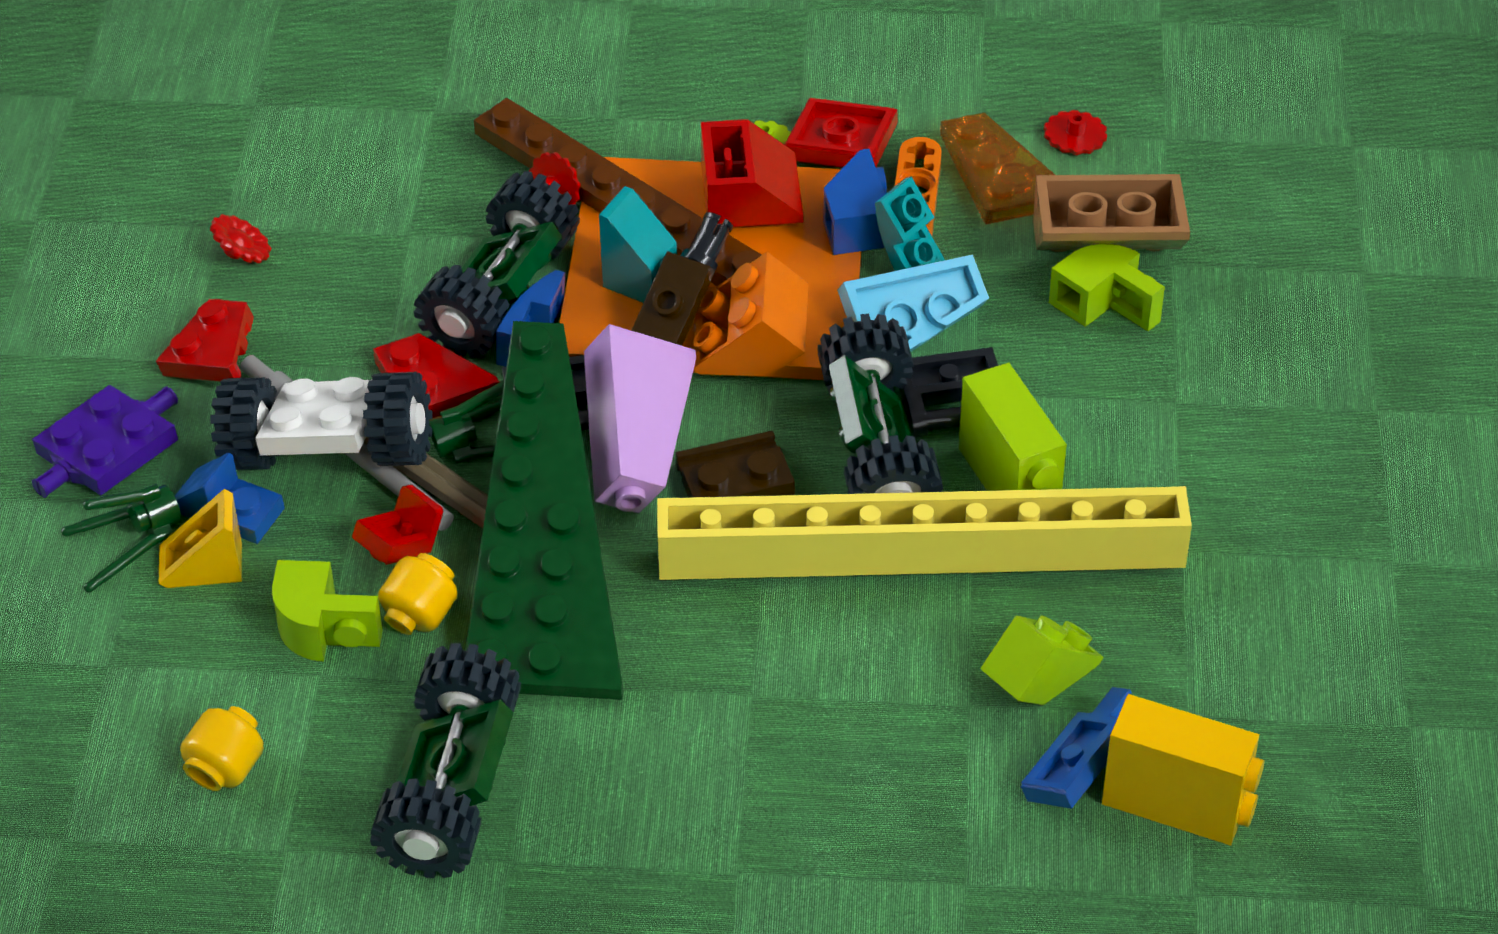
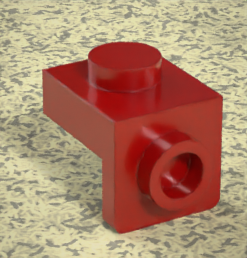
(401, 532)

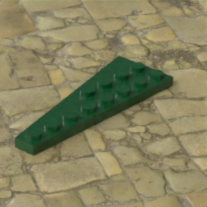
(540, 555)

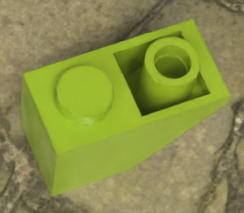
(1040, 658)

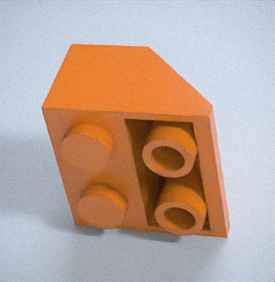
(752, 321)

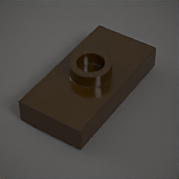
(673, 299)

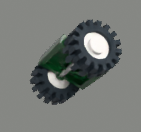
(528, 231)
(860, 371)
(449, 762)

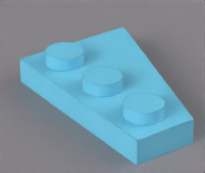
(919, 297)

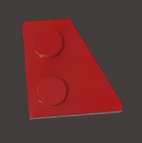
(209, 343)
(447, 375)

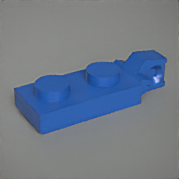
(1075, 755)

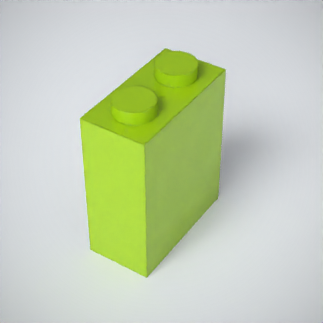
(1008, 433)

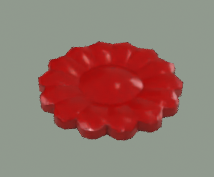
(1075, 132)
(557, 170)
(240, 239)

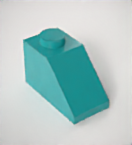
(632, 245)

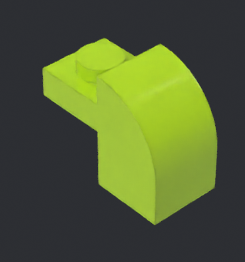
(1103, 279)
(314, 616)

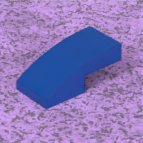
(537, 304)

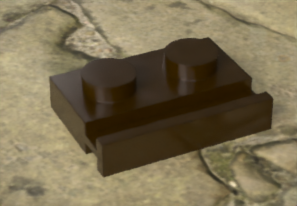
(736, 468)

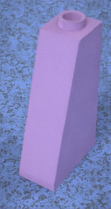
(634, 413)

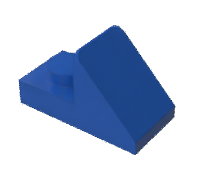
(254, 505)

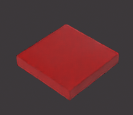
(837, 130)

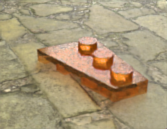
(993, 167)

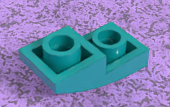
(903, 228)

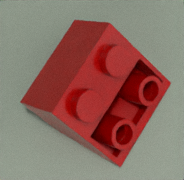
(749, 175)

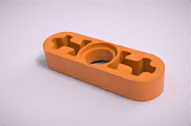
(924, 177)

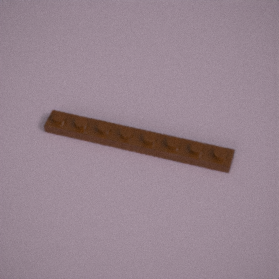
(528, 136)

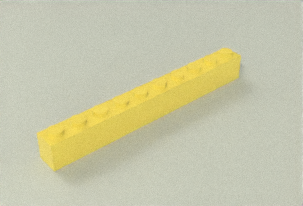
(923, 533)

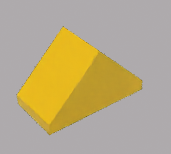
(204, 547)

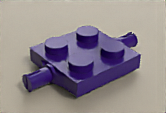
(104, 440)

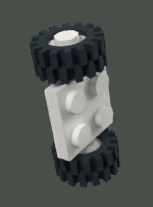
(323, 419)

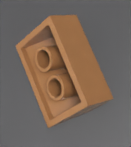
(1110, 209)

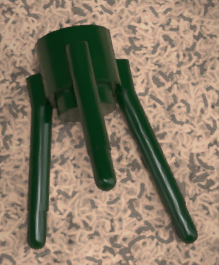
(456, 429)
(149, 510)

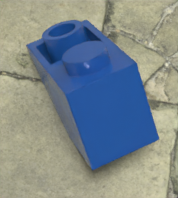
(850, 205)

